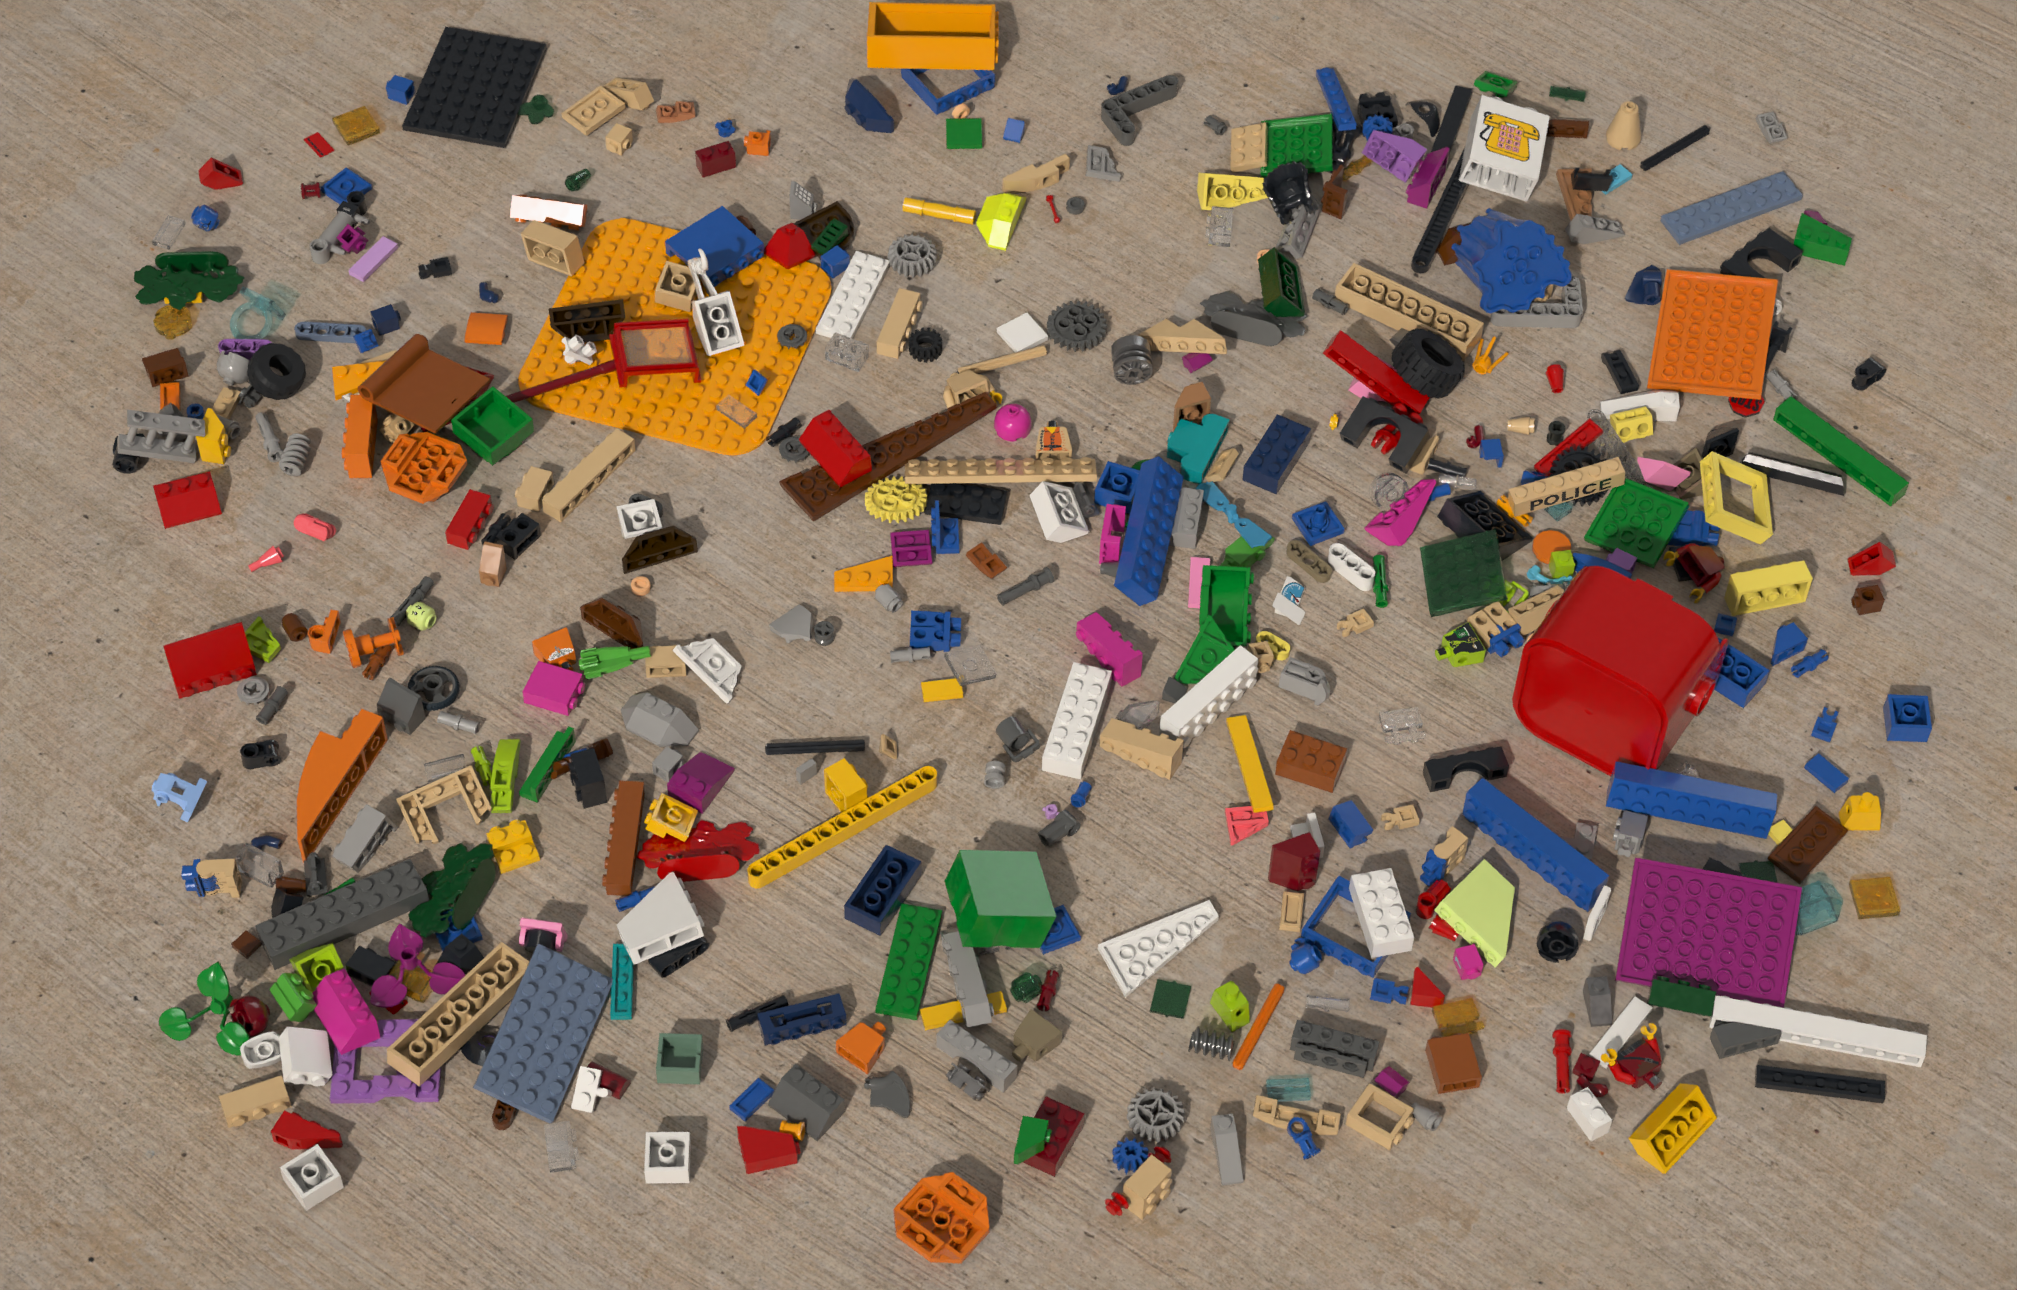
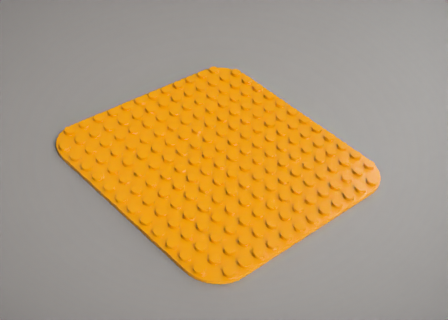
(626, 263)

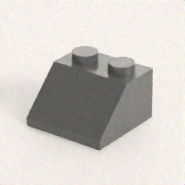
(400, 707)

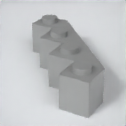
(967, 979)

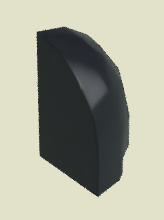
(284, 902)

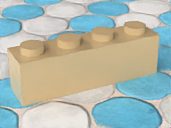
(899, 323)

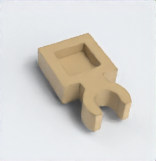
(1357, 621)
(1402, 816)

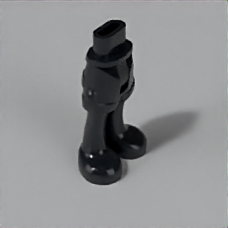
(1342, 154)

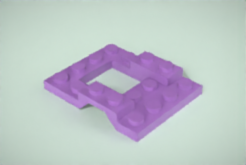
(348, 1090)

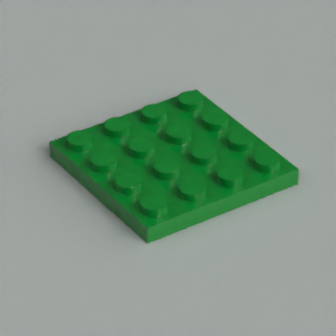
(1300, 140)
(1637, 521)

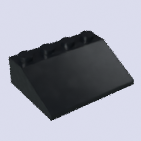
(1477, 514)

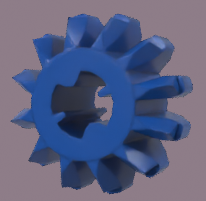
(1377, 123)
(1129, 1155)

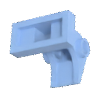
(189, 799)

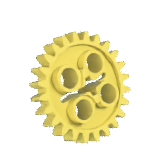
(895, 500)

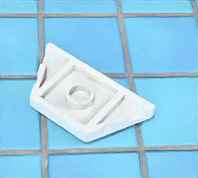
(712, 665)

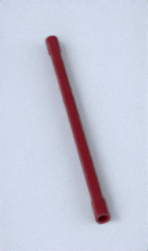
(603, 368)

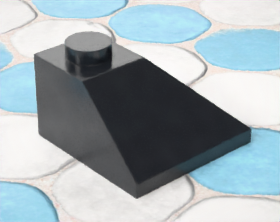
(1721, 441)
(462, 954)

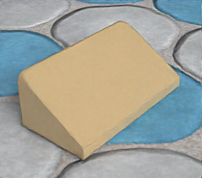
(1427, 452)

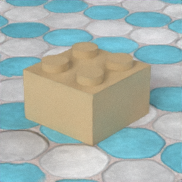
(676, 287)

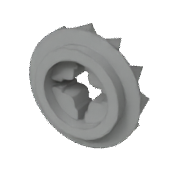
(250, 684)

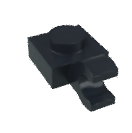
(438, 267)

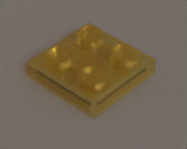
(356, 125)
(1874, 898)

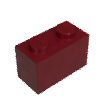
(715, 159)

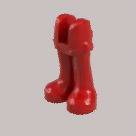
(1386, 432)

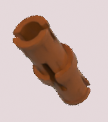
(376, 661)

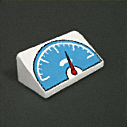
(1293, 591)

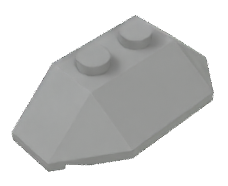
(657, 721)

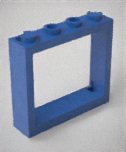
(955, 98)
(1331, 948)

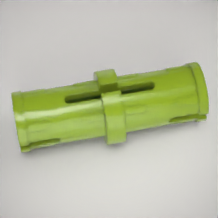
(482, 765)

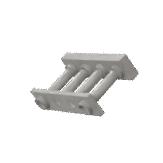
(159, 448)

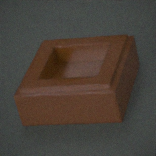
(246, 944)

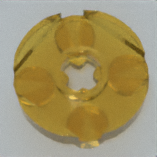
(171, 330)

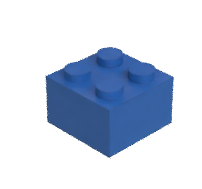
(1117, 486)
(1907, 718)

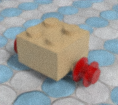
(1144, 1187)

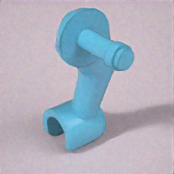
(1534, 573)

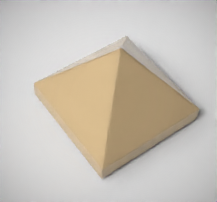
(888, 747)

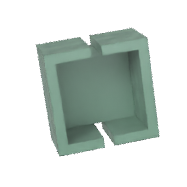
(679, 1058)

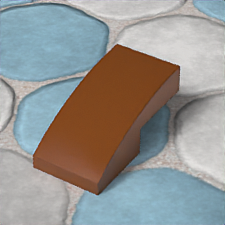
(985, 561)

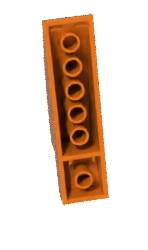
(333, 774)

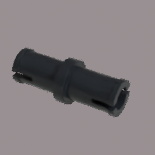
(784, 432)
(1446, 468)
(495, 528)

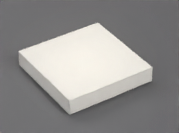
(1022, 333)
(1597, 913)

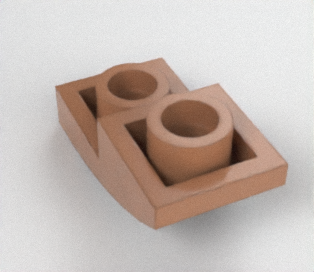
(680, 112)

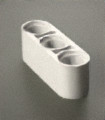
(1351, 567)

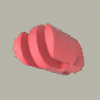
(314, 527)

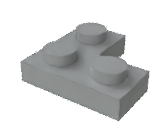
(1583, 839)

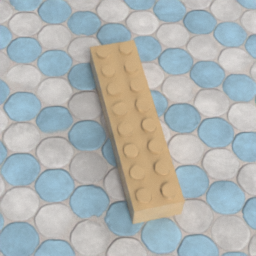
(1406, 308)
(458, 1015)

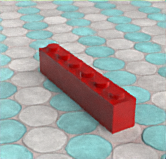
(1373, 373)

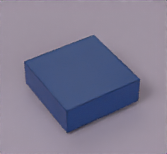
(1725, 624)

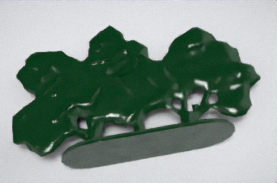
(181, 284)
(449, 883)

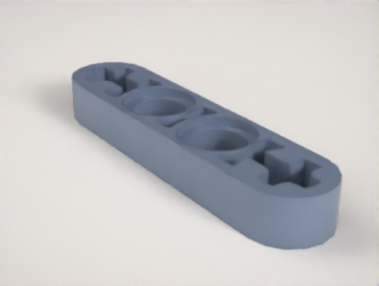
(330, 335)

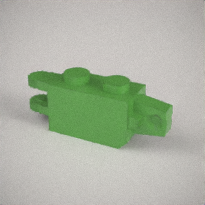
(1242, 555)

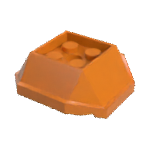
(422, 466)
(946, 1200)

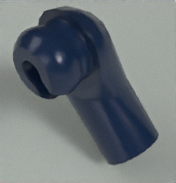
(1116, 89)
(487, 295)
(266, 840)

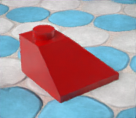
(789, 246)

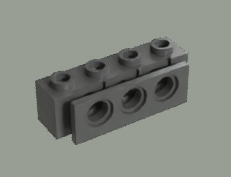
(1343, 1042)

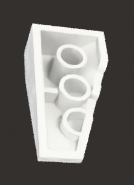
(1661, 404)

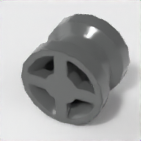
(820, 630)

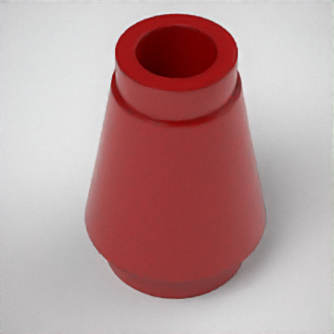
(1555, 376)
(1443, 928)

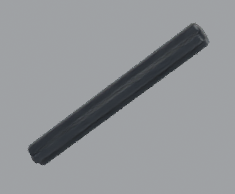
(1674, 148)
(815, 747)

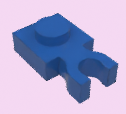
(1825, 726)
(1385, 991)

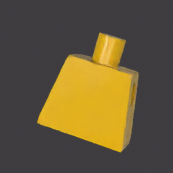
(1861, 812)

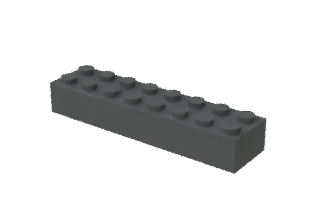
(342, 913)

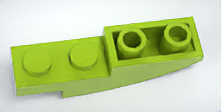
(504, 774)

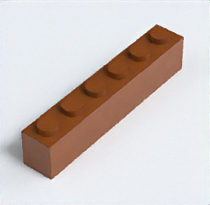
(625, 838)

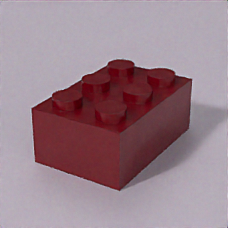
(1065, 1126)

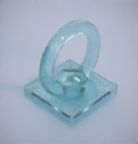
(260, 305)

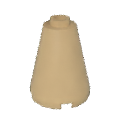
(1625, 127)

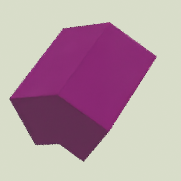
(1195, 361)
(1392, 1082)

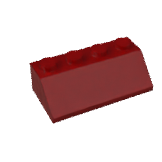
(835, 449)

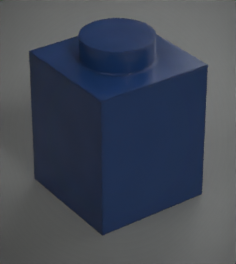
(385, 319)

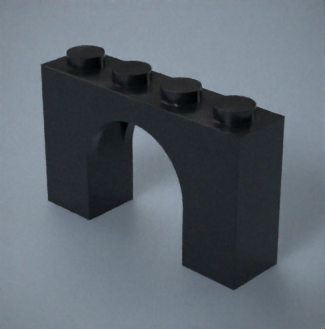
(1765, 246)
(1369, 414)

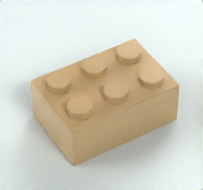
(552, 247)

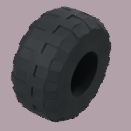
(284, 360)

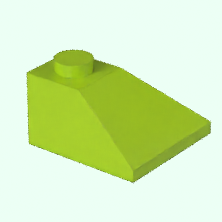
(315, 964)

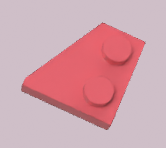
(1244, 823)

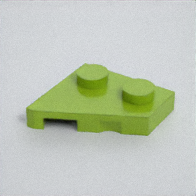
(261, 641)

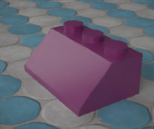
(1428, 178)

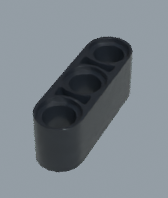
(676, 958)

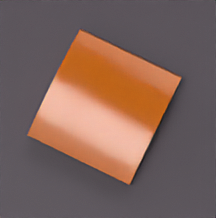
(486, 328)

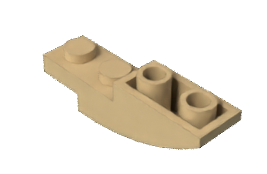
(1034, 178)

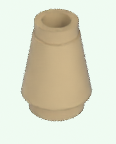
(1522, 425)

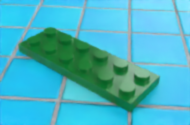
(908, 961)

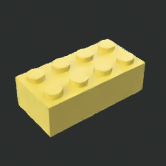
(1768, 588)

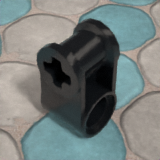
(1867, 374)
(260, 754)

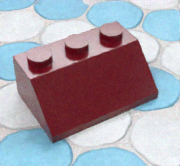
(1295, 862)

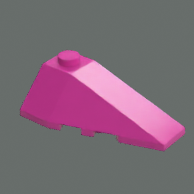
(1400, 520)

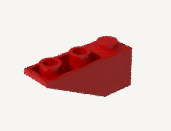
(299, 1133)

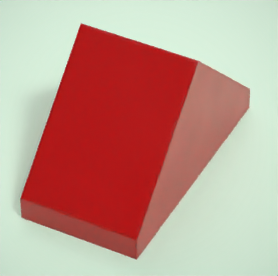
(1424, 991)

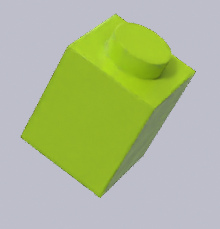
(1561, 564)

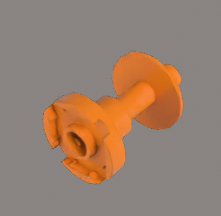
(365, 644)

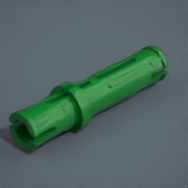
(1380, 588)

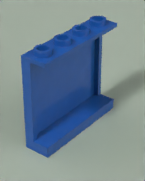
(723, 239)

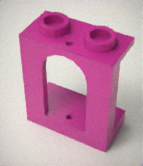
(1113, 521)

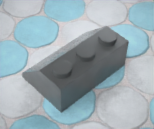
(807, 1100)

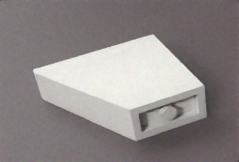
(660, 921)

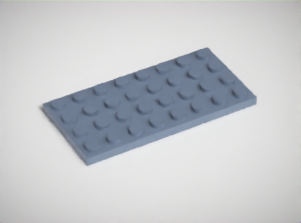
(543, 1034)

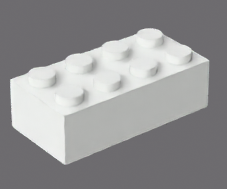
(1381, 913)

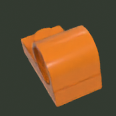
(323, 636)

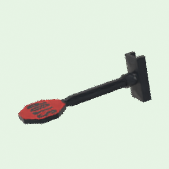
(1778, 342)

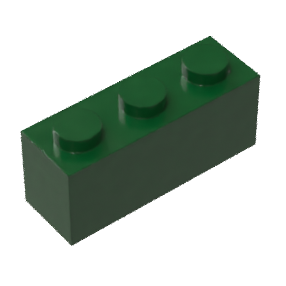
(1681, 996)

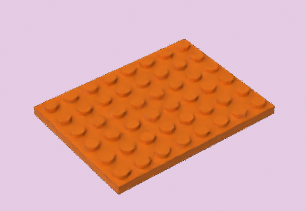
(1713, 334)

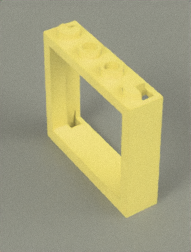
(1711, 467)

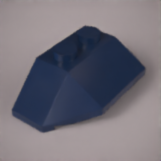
(866, 109)

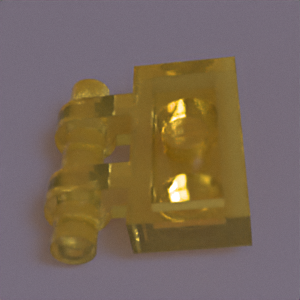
(1455, 1013)

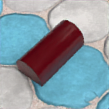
(611, 1080)

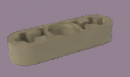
(1311, 569)

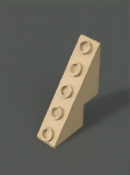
(1189, 338)

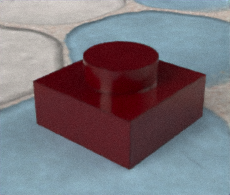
(1586, 1066)

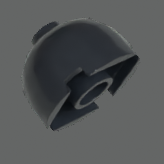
(1557, 941)

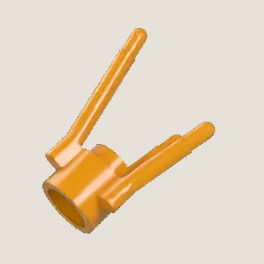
(1482, 363)

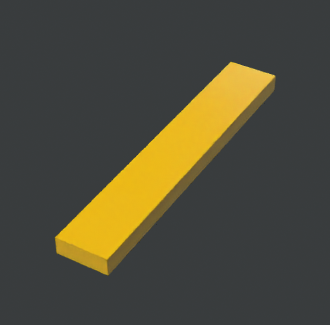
(1249, 764)

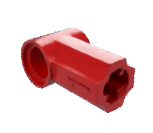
(1431, 899)

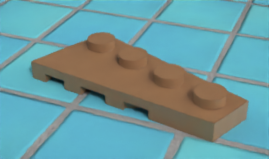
(1576, 200)

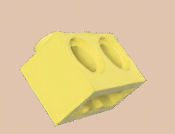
(1632, 424)

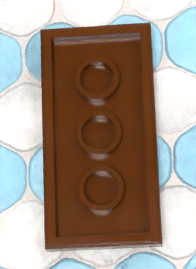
(1807, 845)

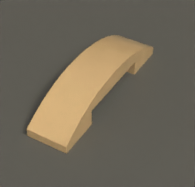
(1279, 1115)

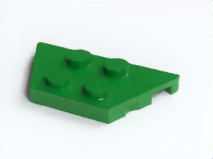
(1205, 653)

